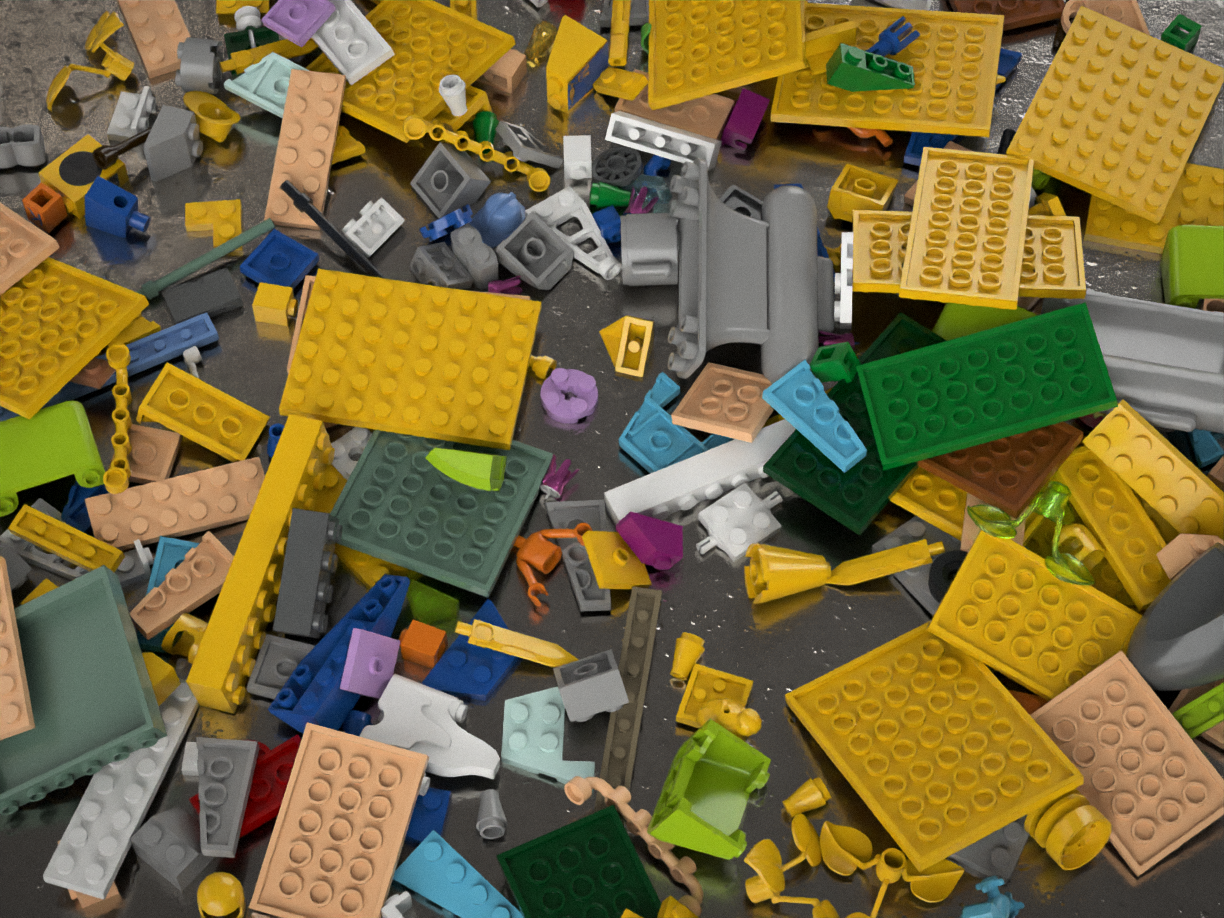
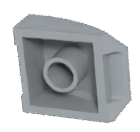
(535, 253)

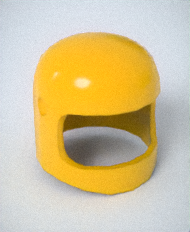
(1082, 544)
(190, 639)
(221, 895)

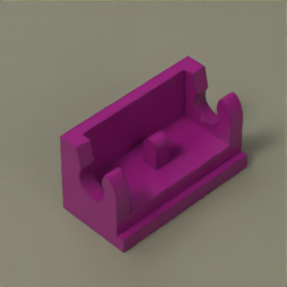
(744, 119)

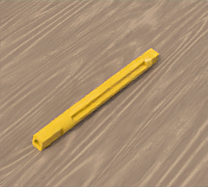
(619, 32)

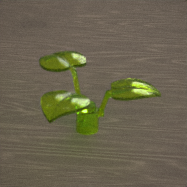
(1052, 505)

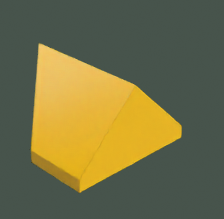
(629, 344)

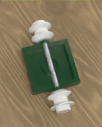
(249, 33)

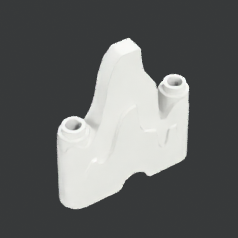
(425, 723)

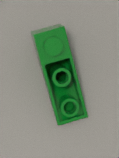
(864, 71)

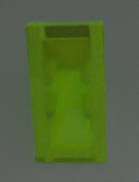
(430, 605)

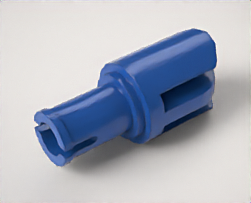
(890, 39)

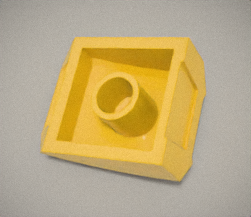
(860, 190)

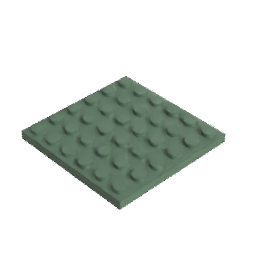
(430, 523)

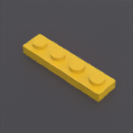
(64, 540)

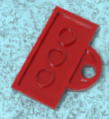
(268, 784)

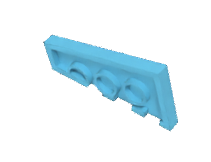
(807, 407)
(169, 555)
(451, 882)

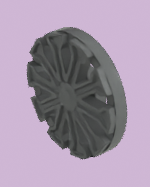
(617, 166)

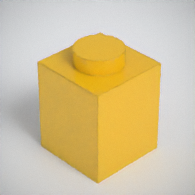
(274, 304)

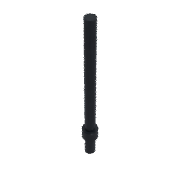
(304, 204)

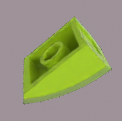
(470, 468)

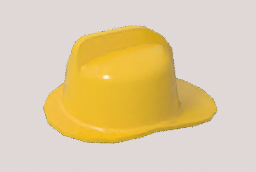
(211, 114)

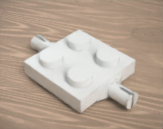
(739, 521)

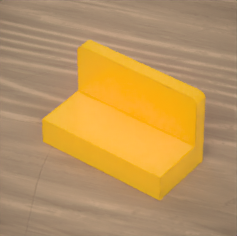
(824, 42)

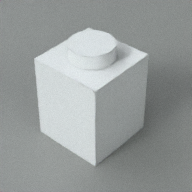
(577, 157)

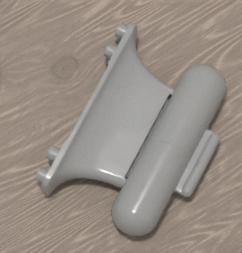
(748, 276)
(1160, 358)

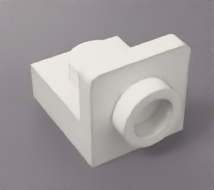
(135, 565)

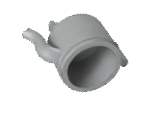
(650, 249)

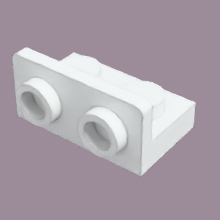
(131, 114)
(374, 226)

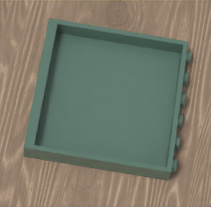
(84, 689)

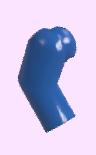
(655, 164)

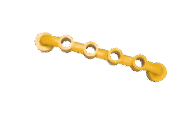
(416, 128)
(117, 476)

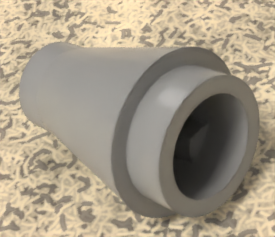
(491, 817)

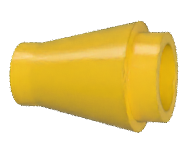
(686, 654)
(807, 797)

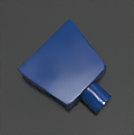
(113, 209)

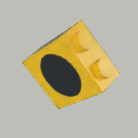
(76, 171)

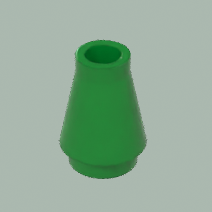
(484, 128)
(606, 195)

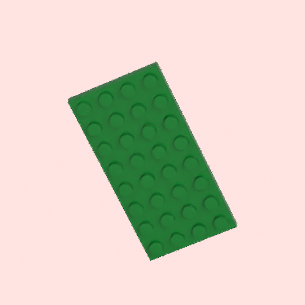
(986, 386)

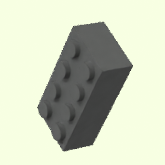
(307, 574)

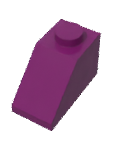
(652, 540)

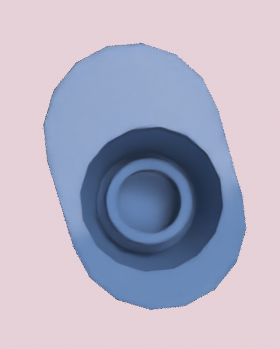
(498, 218)

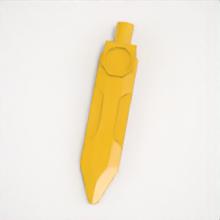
(245, 58)
(885, 563)
(514, 643)

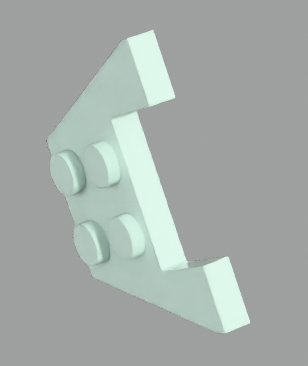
(536, 736)

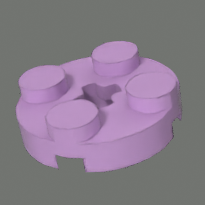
(566, 381)

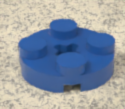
(438, 227)

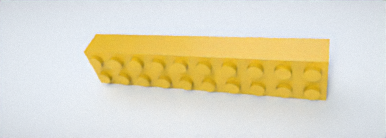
(255, 574)

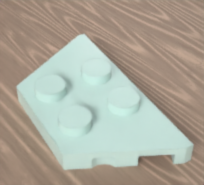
(265, 83)

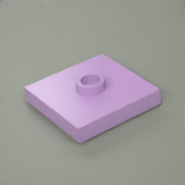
(298, 18)
(369, 663)

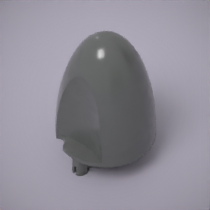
(1183, 629)

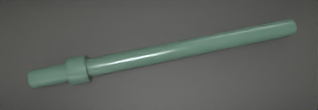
(151, 289)

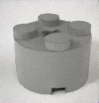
(199, 65)

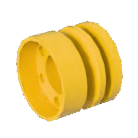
(1069, 830)

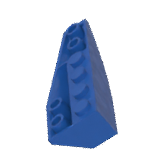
(314, 686)

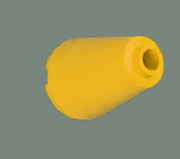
(782, 572)

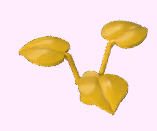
(113, 61)
(848, 848)
(767, 862)

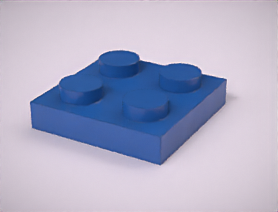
(279, 261)

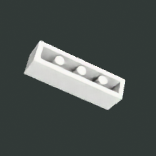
(661, 139)

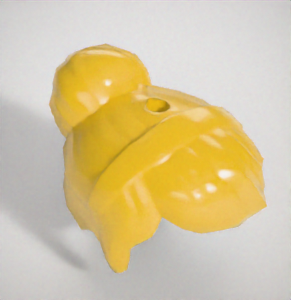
(738, 721)

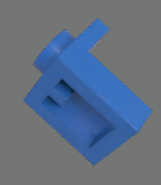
(609, 224)

